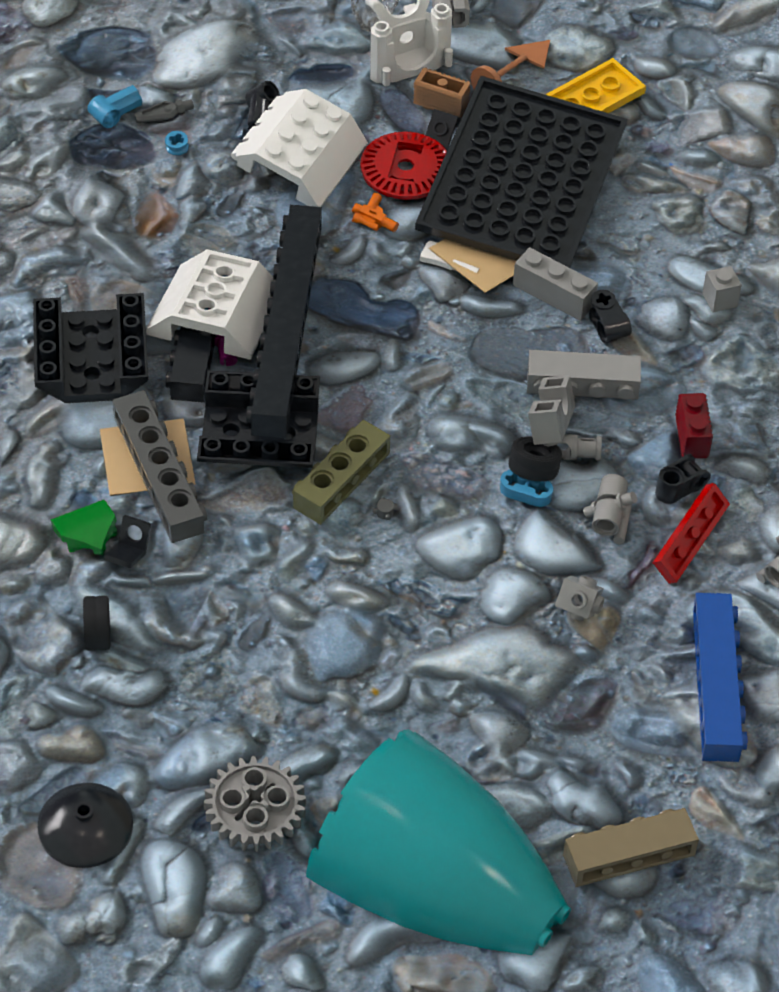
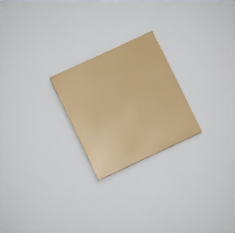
(493, 268)
(120, 467)

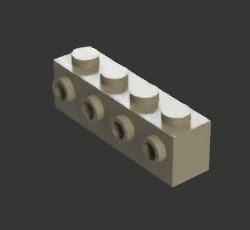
(630, 846)

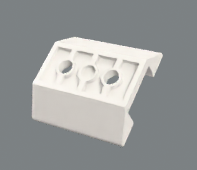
(235, 301)

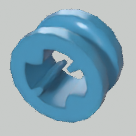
(180, 147)

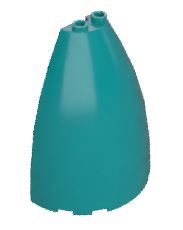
(436, 853)

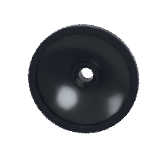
(89, 838)

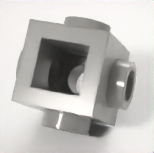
(570, 597)

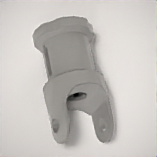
(581, 447)

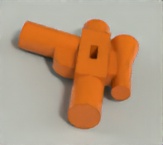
(372, 215)

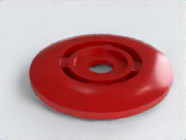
(384, 154)

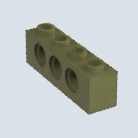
(341, 471)

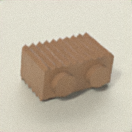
(441, 92)

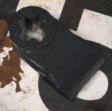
(608, 317)
(680, 480)

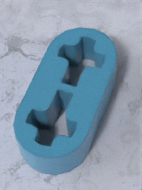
(526, 490)

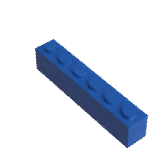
(717, 678)

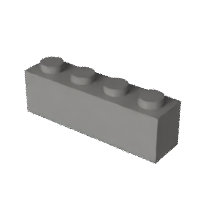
(590, 373)

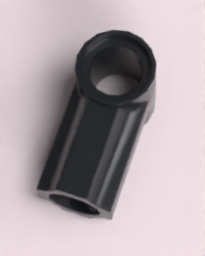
(259, 99)

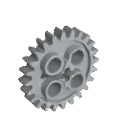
(254, 803)

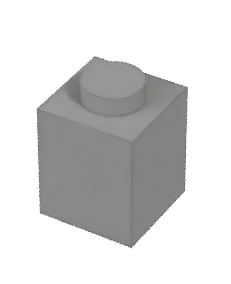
(721, 289)

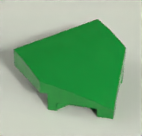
(87, 527)

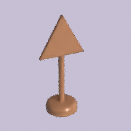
(532, 52)

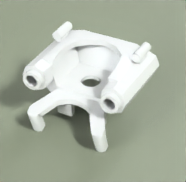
(409, 41)

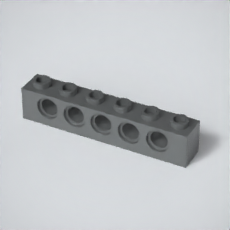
(159, 467)

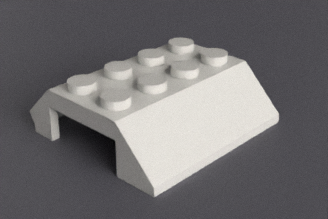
(305, 143)

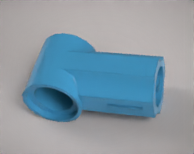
(109, 110)

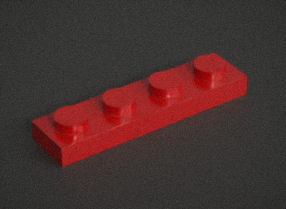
(691, 533)

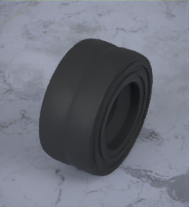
(534, 461)
(96, 623)

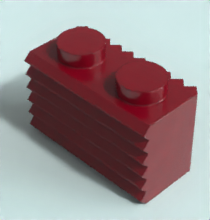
(694, 425)

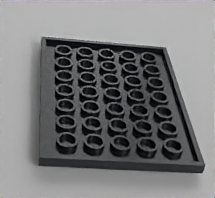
(521, 173)

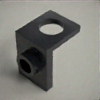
(442, 127)
(127, 550)

